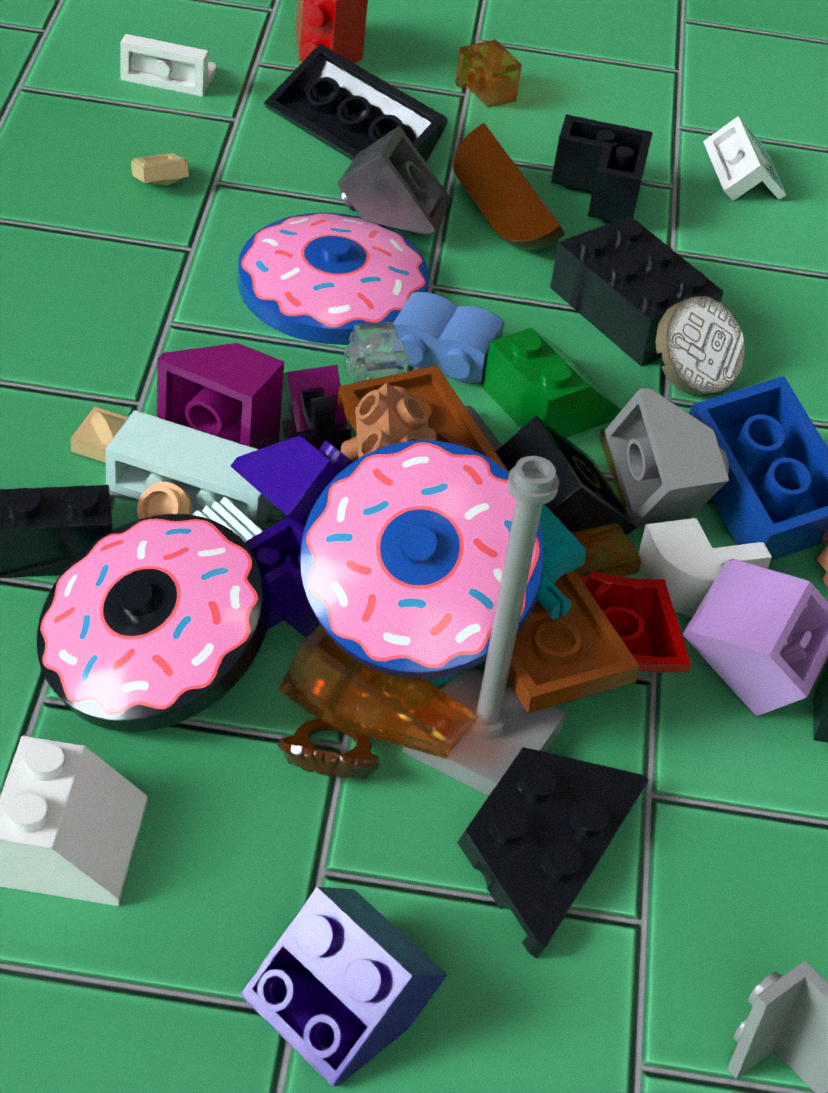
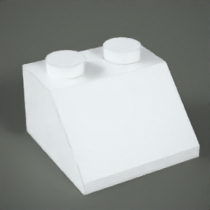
(67, 823)

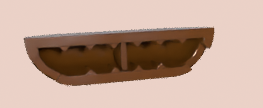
(504, 193)

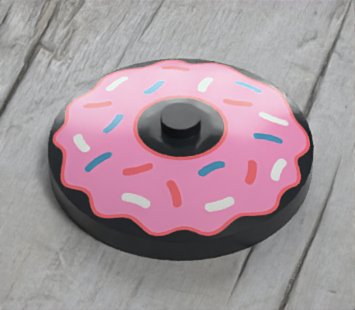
(153, 622)

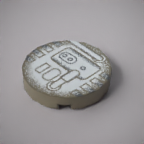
(700, 345)

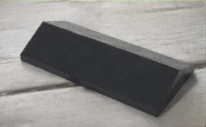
(351, 106)

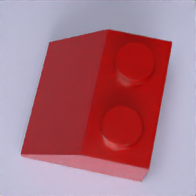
(333, 24)

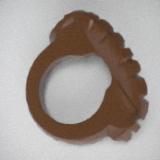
(354, 763)

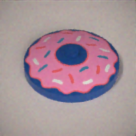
(328, 273)
(413, 558)

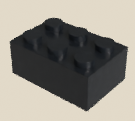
(625, 283)

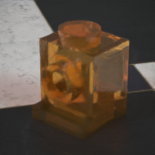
(489, 72)

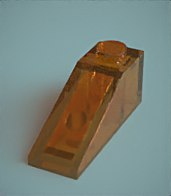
(373, 702)

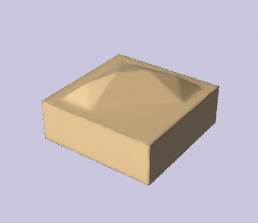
(160, 169)
(96, 433)

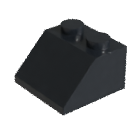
(583, 493)
(50, 527)

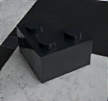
(605, 161)

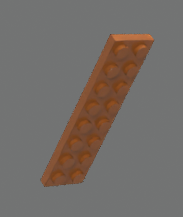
(550, 657)

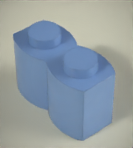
(447, 335)

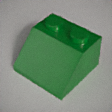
(538, 379)

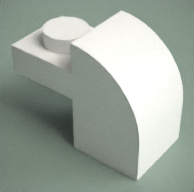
(688, 562)

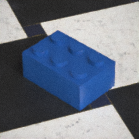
(774, 467)

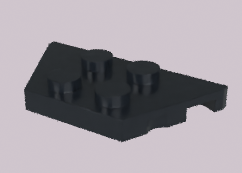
(546, 835)

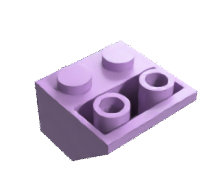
(762, 634)

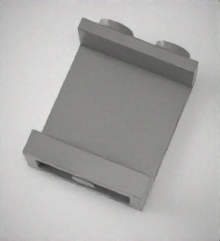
(792, 1021)

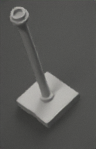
(502, 720)

